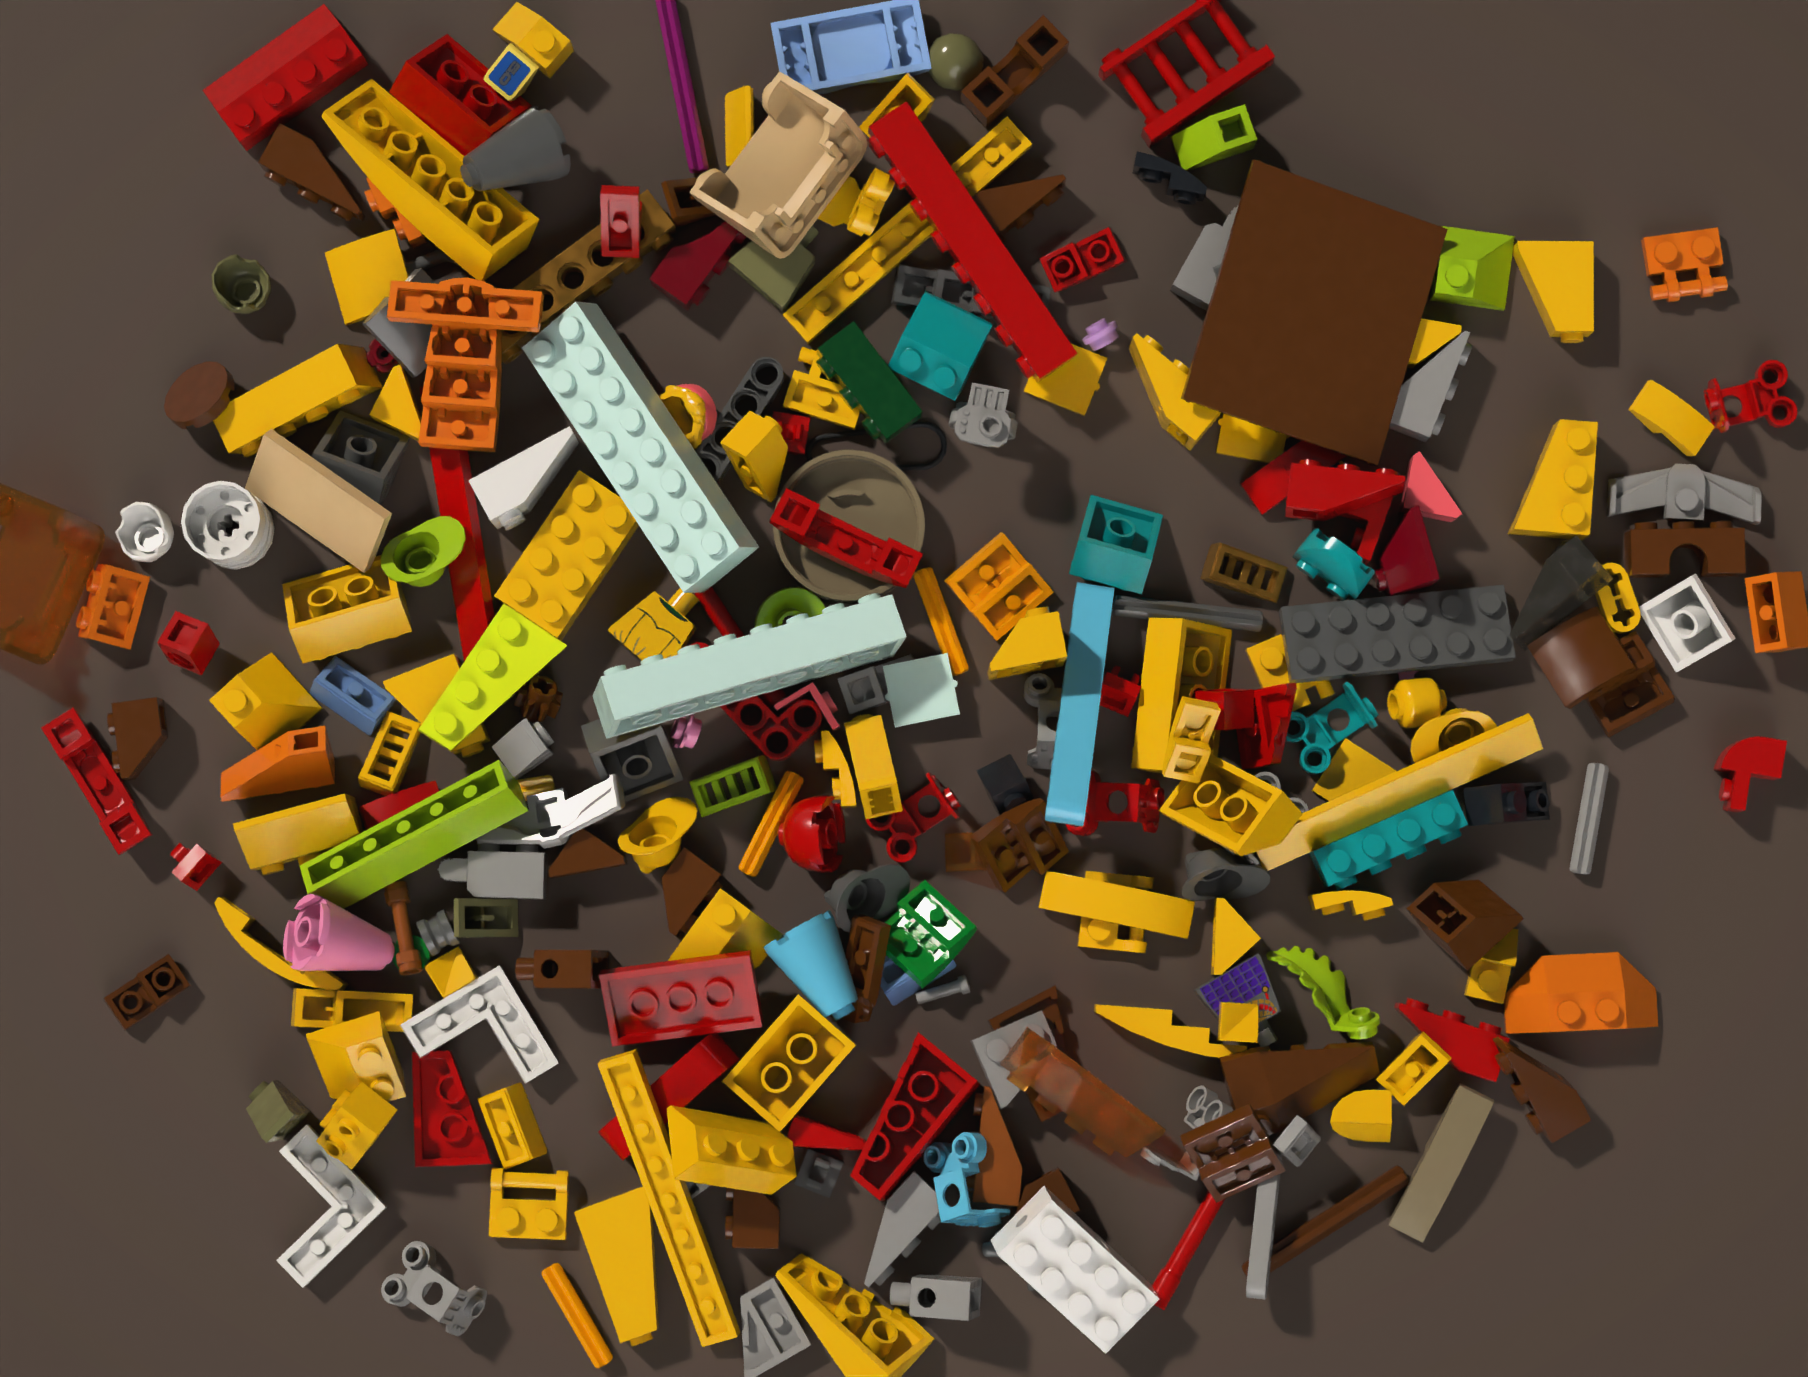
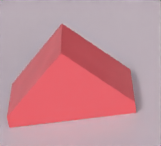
(1427, 491)

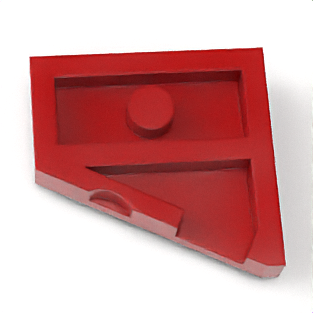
(1272, 714)

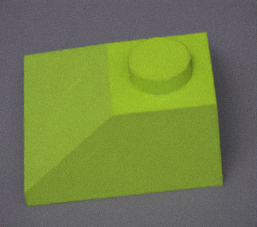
(1473, 269)

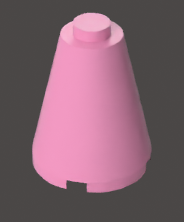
(334, 939)

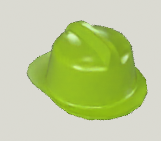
(423, 552)

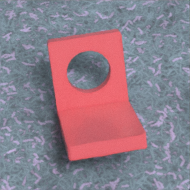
(823, 700)

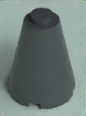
(518, 154)

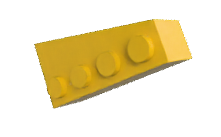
(297, 397)

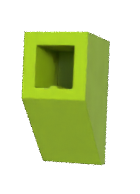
(1215, 138)

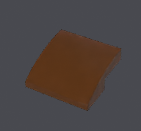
(1581, 657)
(1633, 696)
(1018, 843)
(1232, 1153)

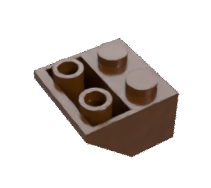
(1464, 918)

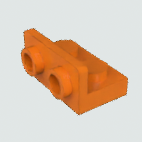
(112, 606)

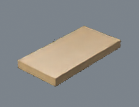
(318, 500)

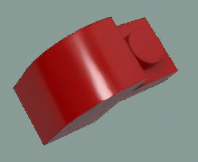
(1745, 759)

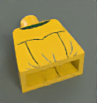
(656, 625)

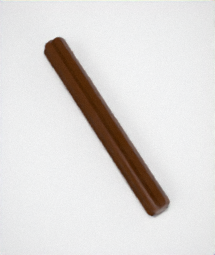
(1336, 1217)

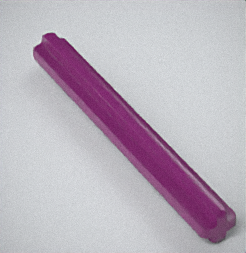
(682, 86)

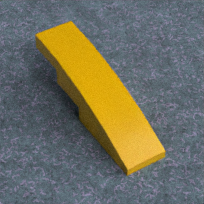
(1158, 1027)

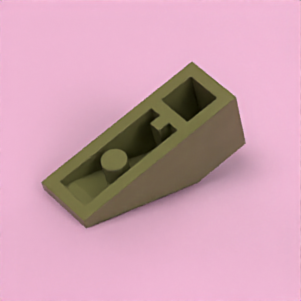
(275, 1111)

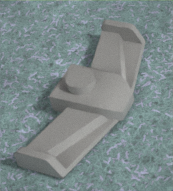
(1684, 494)
(555, 817)

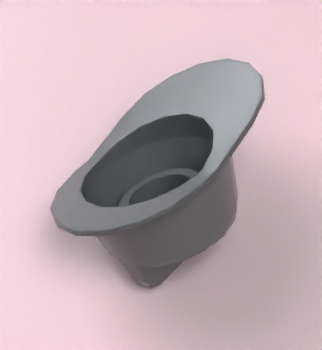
(1220, 875)
(867, 893)

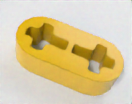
(1625, 596)

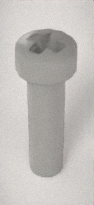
(960, 985)

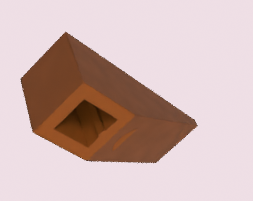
(1000, 1169)

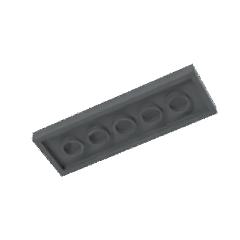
(1396, 634)

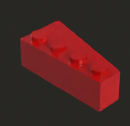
(915, 1113)

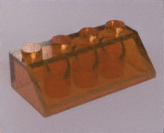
(1080, 1095)

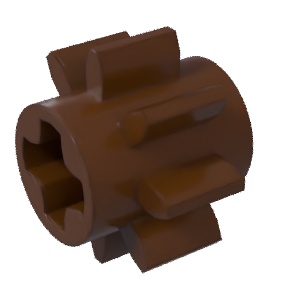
(538, 699)

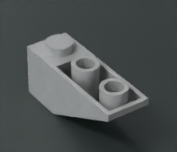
(1423, 394)
(904, 1217)

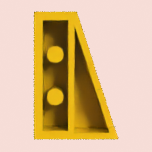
(1562, 484)

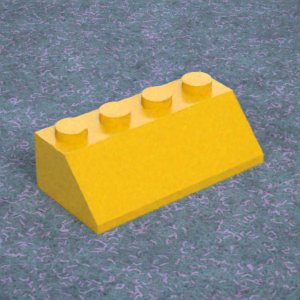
(1177, 661)

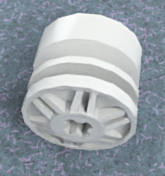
(213, 510)

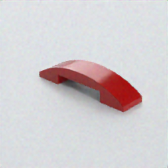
(1270, 484)
(843, 542)
(97, 780)

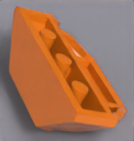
(1580, 995)

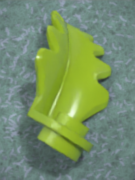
(1328, 991)

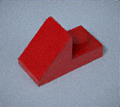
(620, 221)
(1373, 518)

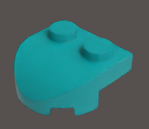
(1334, 564)

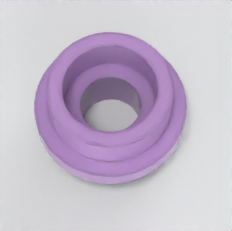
(1100, 334)

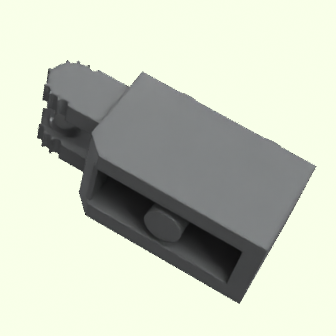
(1197, 275)
(500, 873)

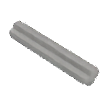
(1589, 818)

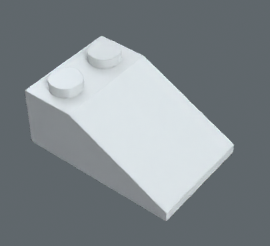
(519, 482)

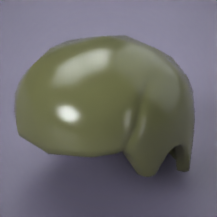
(954, 61)
(241, 284)

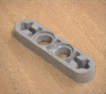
(1262, 1238)

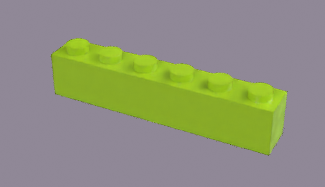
(415, 836)

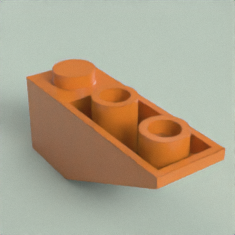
(286, 764)

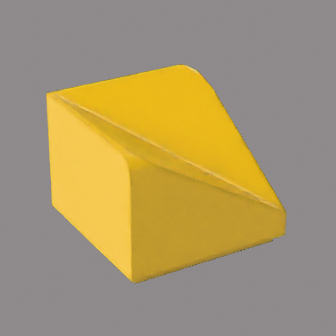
(450, 972)
(1238, 1022)

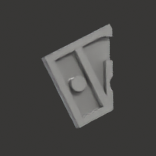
(995, 1046)
(769, 1329)

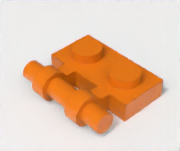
(1682, 253)

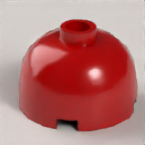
(813, 833)

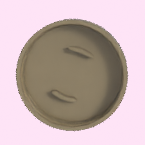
(863, 493)

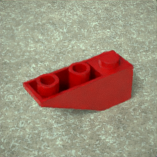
(1327, 492)
(1469, 1046)

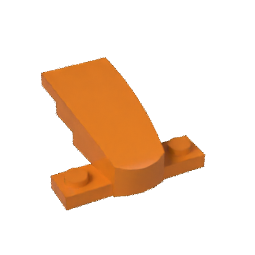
(463, 354)

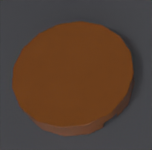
(199, 395)

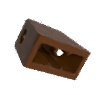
(575, 968)

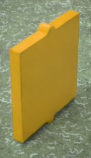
(1072, 383)
(1248, 440)
(1349, 770)

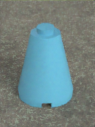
(817, 965)

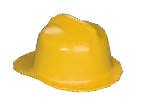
(1447, 731)
(658, 833)

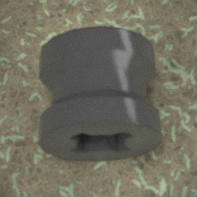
(438, 932)

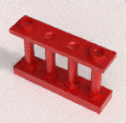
(1188, 101)

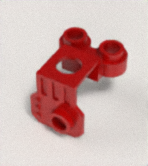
(1756, 399)
(1142, 805)
(911, 824)

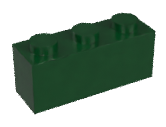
(867, 383)

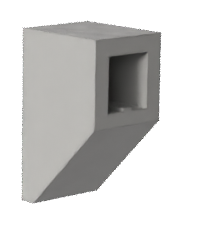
(524, 747)

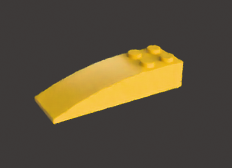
(425, 182)

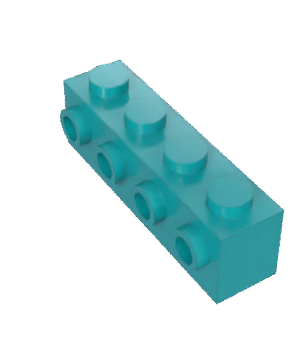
(1389, 838)

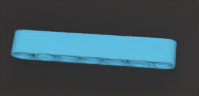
(1079, 704)

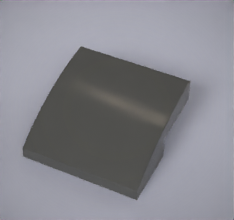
(402, 340)

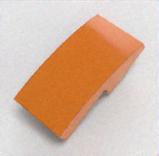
(403, 227)

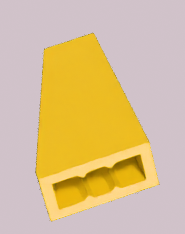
(623, 1256)

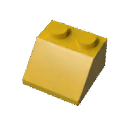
(358, 1053)

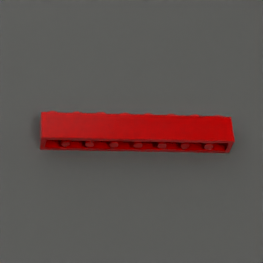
(971, 243)

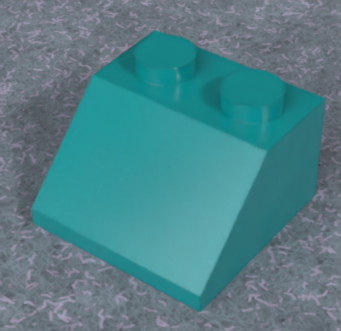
(940, 346)
(1116, 544)

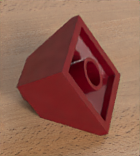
(1407, 558)

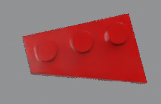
(443, 1115)

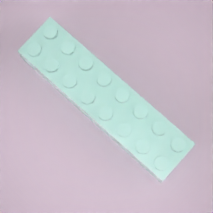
(640, 447)
(748, 664)

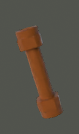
(409, 958)

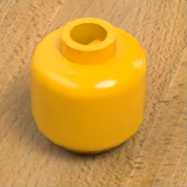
(1416, 701)

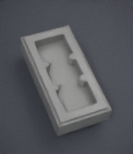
(1297, 1141)

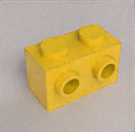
(354, 1124)

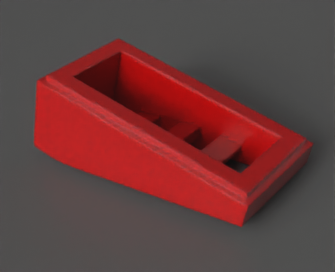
(814, 1134)

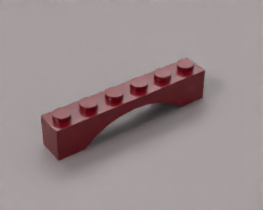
(691, 266)

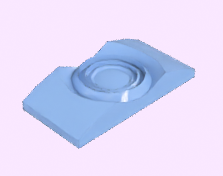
(853, 46)

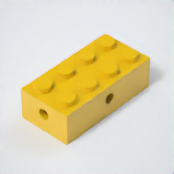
(569, 556)

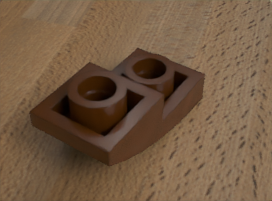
(146, 992)

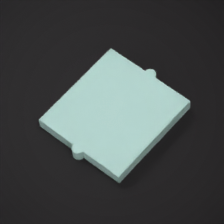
(921, 690)

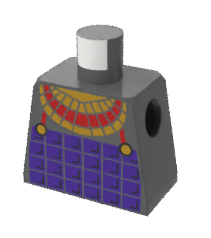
(1244, 984)

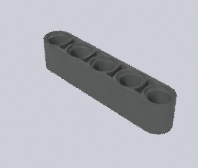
(747, 389)

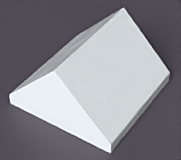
(1686, 623)

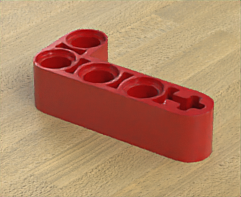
(771, 724)
(680, 1084)

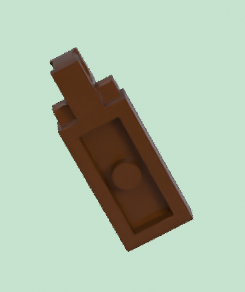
(866, 961)

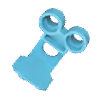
(955, 1163)

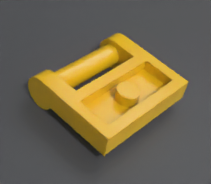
(1104, 934)
(528, 1216)

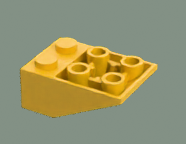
(1164, 386)

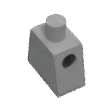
(955, 1296)

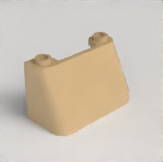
(785, 168)

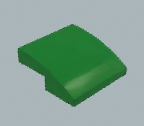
(926, 933)

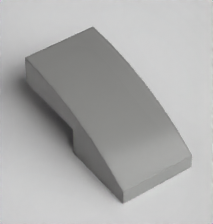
(867, 687)

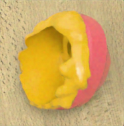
(692, 411)

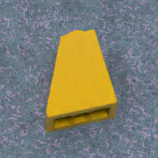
(1560, 284)
(421, 689)
(873, 766)

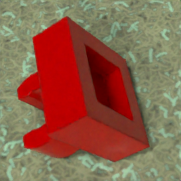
(794, 431)
(1119, 693)
(194, 865)

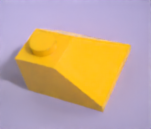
(265, 702)

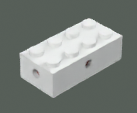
(1074, 1269)

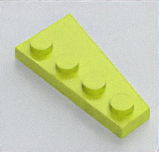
(495, 669)

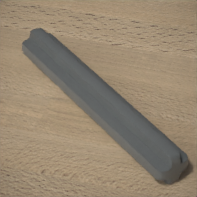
(1213, 615)

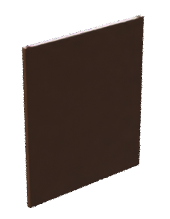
(1314, 313)

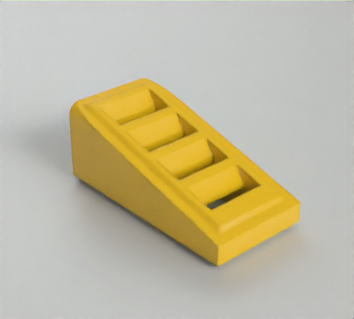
(379, 785)

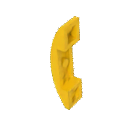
(1117, 904)
(239, 922)

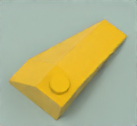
(726, 928)
(851, 1325)

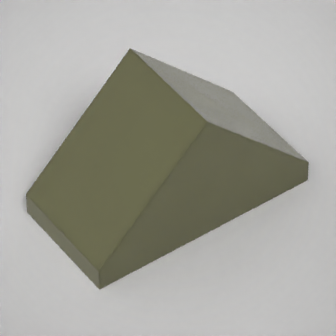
(485, 918)

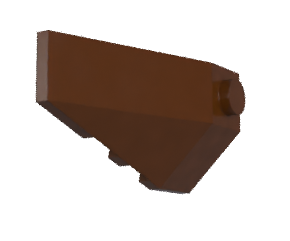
(1295, 1079)

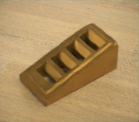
(1213, 563)

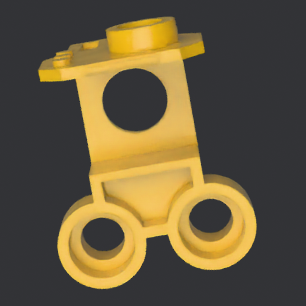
(859, 207)

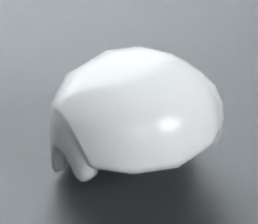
(144, 532)

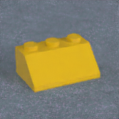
(344, 610)
(1031, 646)
(1233, 808)
(298, 832)
(789, 1063)
(729, 1151)

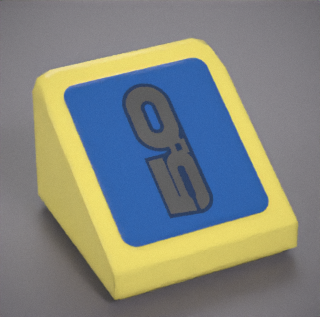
(511, 73)

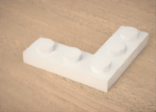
(490, 999)
(351, 1211)

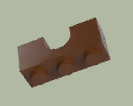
(1007, 80)
(1717, 548)

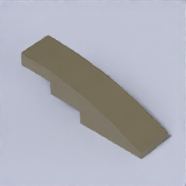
(1441, 1162)

